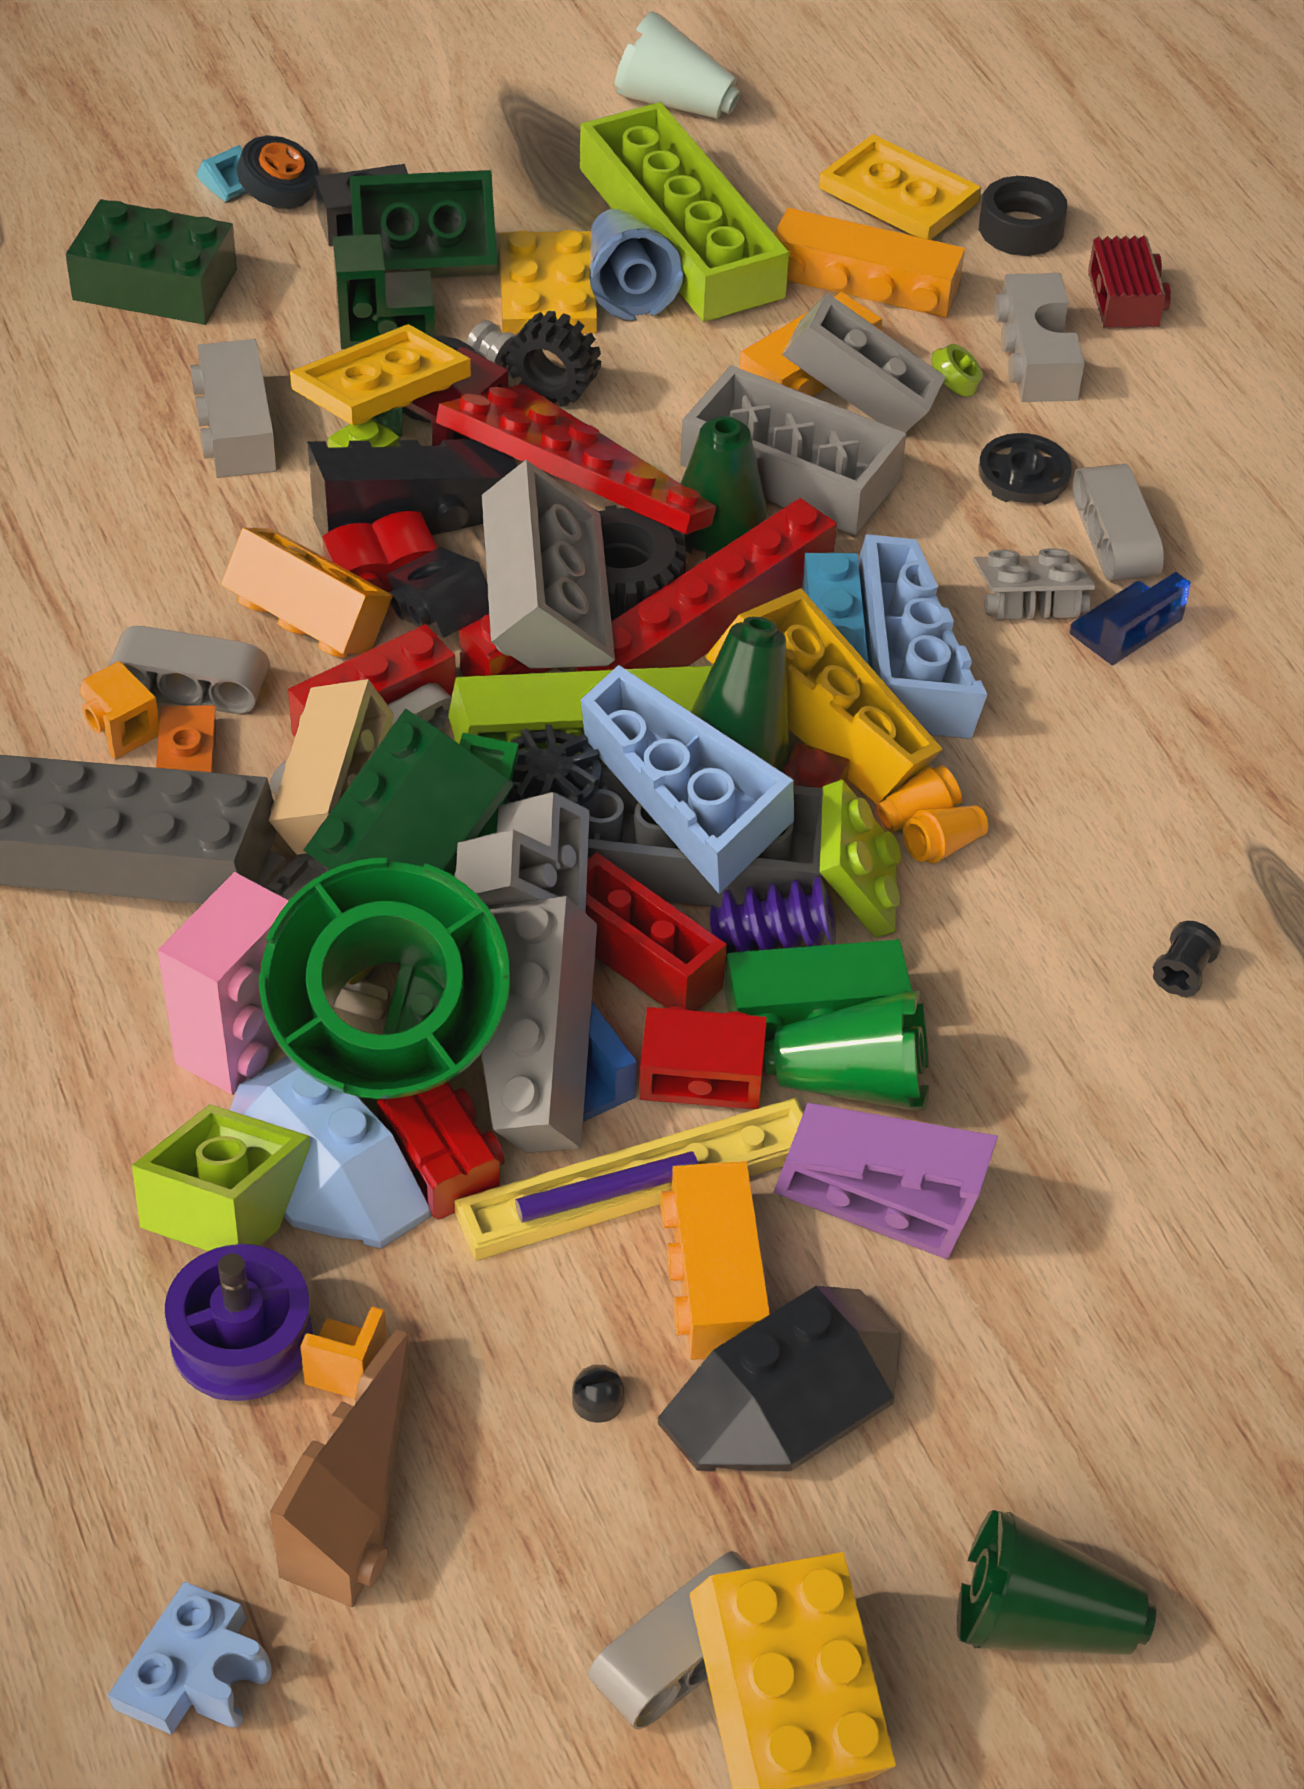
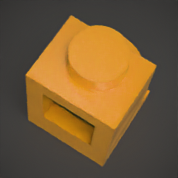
(120, 709)

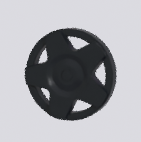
(1024, 472)

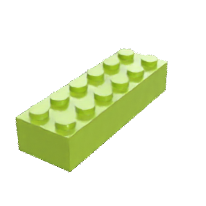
(664, 179)

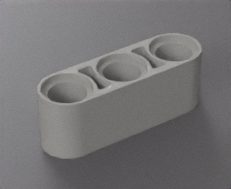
(1118, 522)
(194, 668)
(658, 1656)

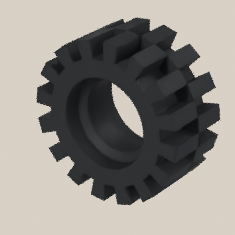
(567, 344)

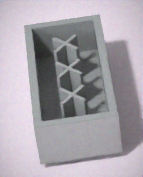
(806, 446)

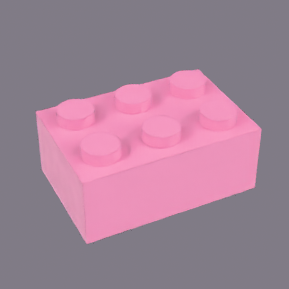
(213, 984)

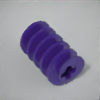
(775, 919)

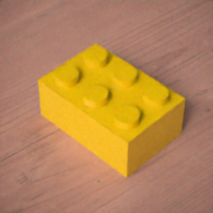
(791, 1676)

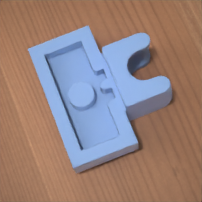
(191, 1661)

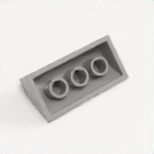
(545, 573)

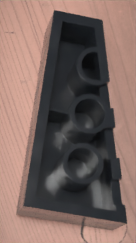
(373, 482)

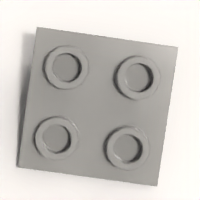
(1016, 575)

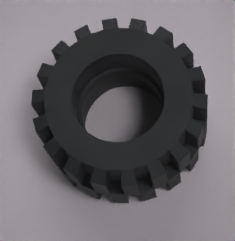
(638, 557)

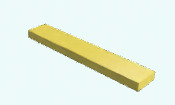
(754, 1136)

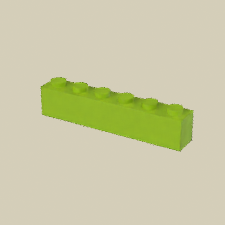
(510, 703)

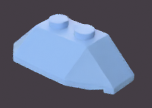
(354, 1171)

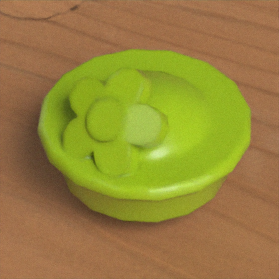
(959, 368)

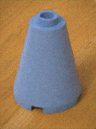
(632, 266)

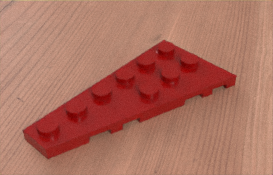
(555, 441)

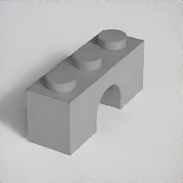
(1041, 357)

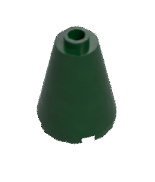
(728, 476)
(749, 690)
(1047, 1595)

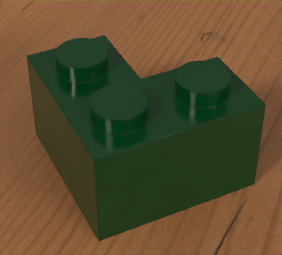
(376, 300)

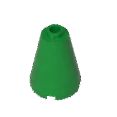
(857, 1053)

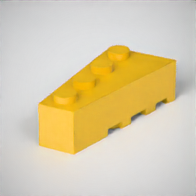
(841, 700)

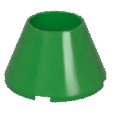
(371, 917)

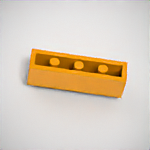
(871, 262)

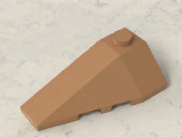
(339, 1494)

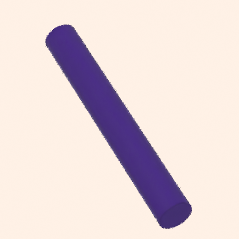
(600, 1188)

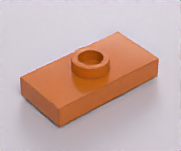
(187, 738)

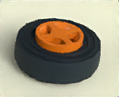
(277, 171)

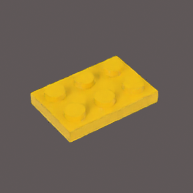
(899, 187)
(546, 275)
(380, 374)

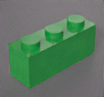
(812, 979)

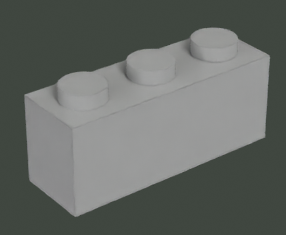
(863, 365)
(233, 408)

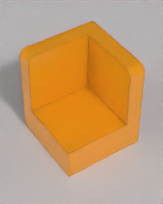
(342, 1353)

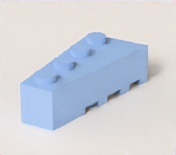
(914, 640)

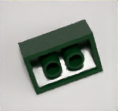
(411, 801)

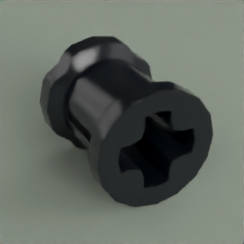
(1190, 951)

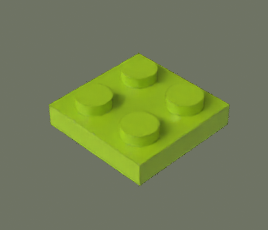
(859, 858)

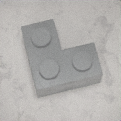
(532, 856)

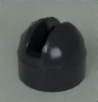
(602, 1397)

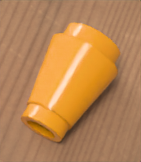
(925, 790)
(943, 831)

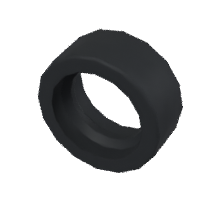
(1022, 195)

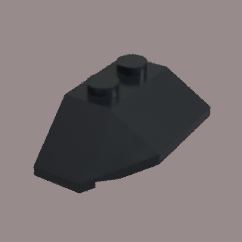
(787, 1385)

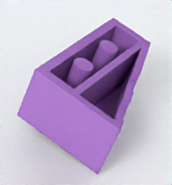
(887, 1174)

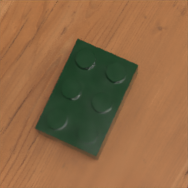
(429, 221)
(152, 261)

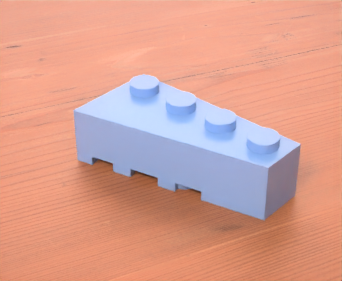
(688, 776)

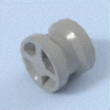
(491, 343)

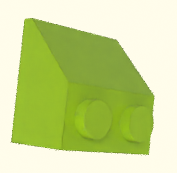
(219, 1180)

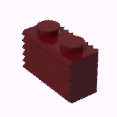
(1128, 282)

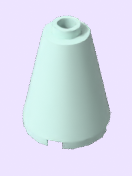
(674, 71)

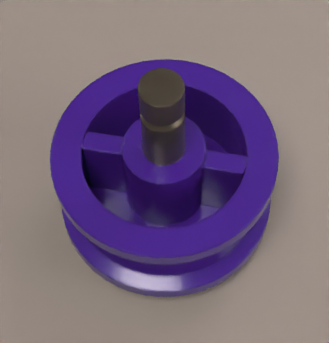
(238, 1321)

